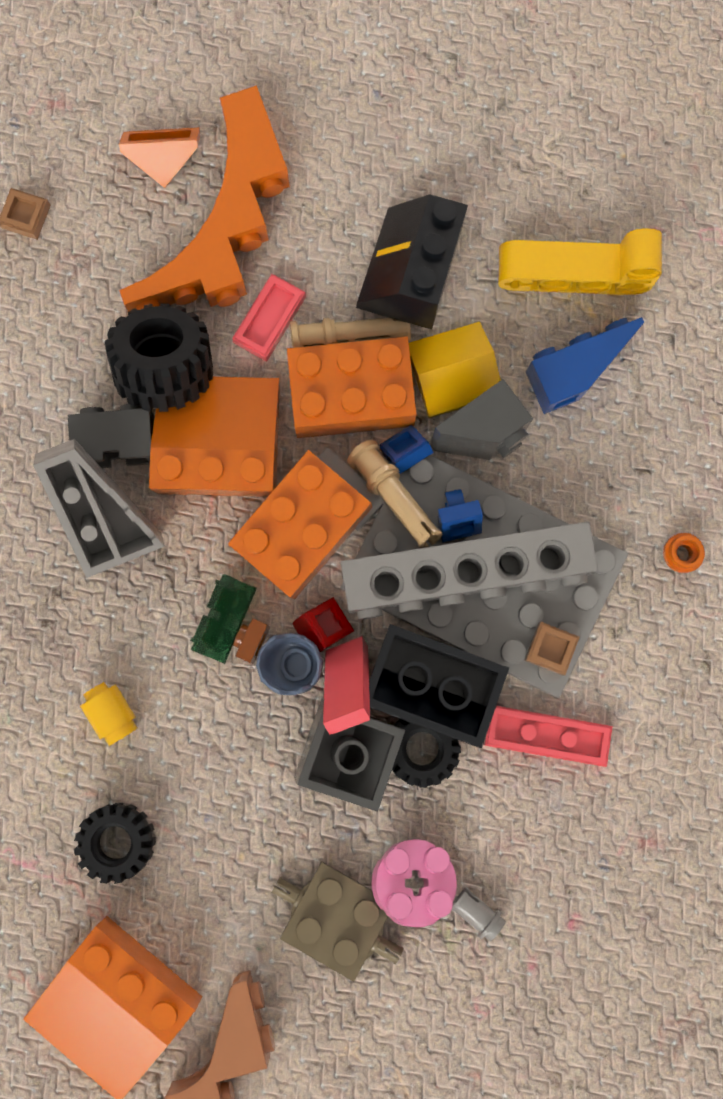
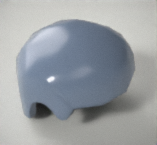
(289, 664)

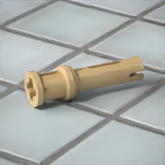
(342, 332)
(384, 481)

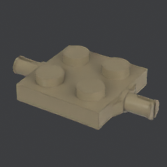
(335, 921)

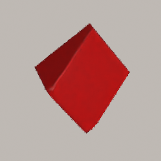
(324, 624)

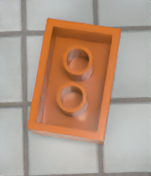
(351, 387)
(301, 525)

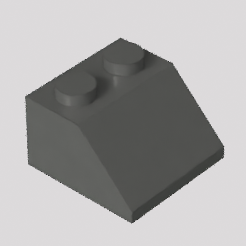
(485, 426)
(350, 763)

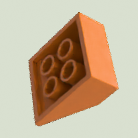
(219, 442)
(113, 1008)

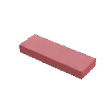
(346, 686)
(549, 736)

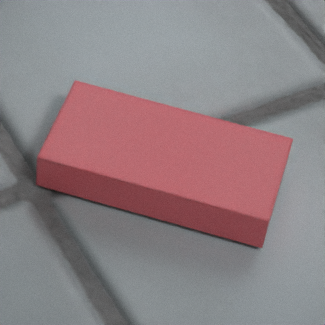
(269, 317)

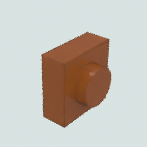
(250, 640)

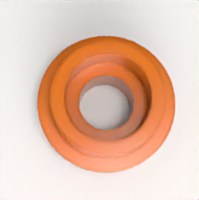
(694, 547)

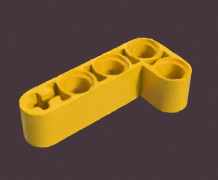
(583, 266)

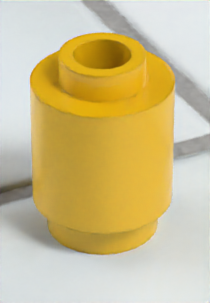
(108, 713)

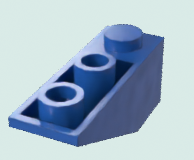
(569, 373)

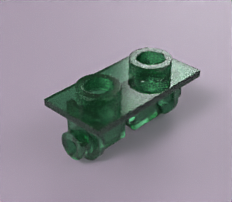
(226, 614)

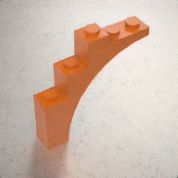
(235, 224)

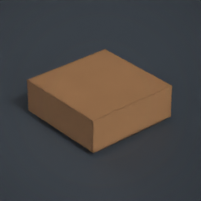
(24, 213)
(552, 648)

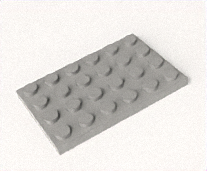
(504, 625)

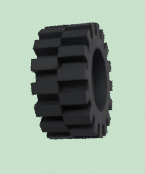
(429, 773)
(92, 854)

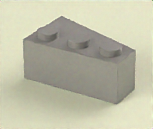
(94, 510)

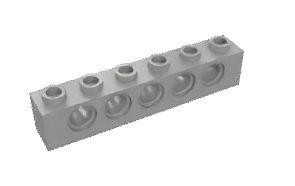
(570, 542)

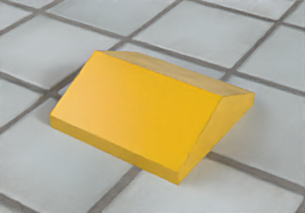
(453, 368)

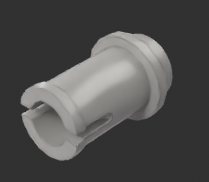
(478, 914)

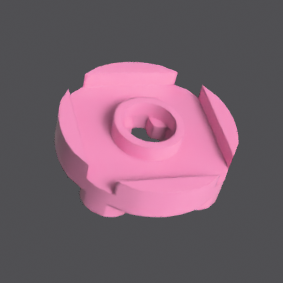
(435, 896)

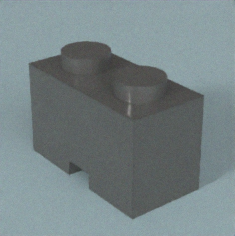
(114, 434)

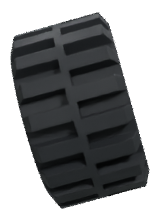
(159, 357)

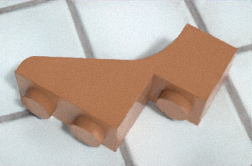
(240, 1047)

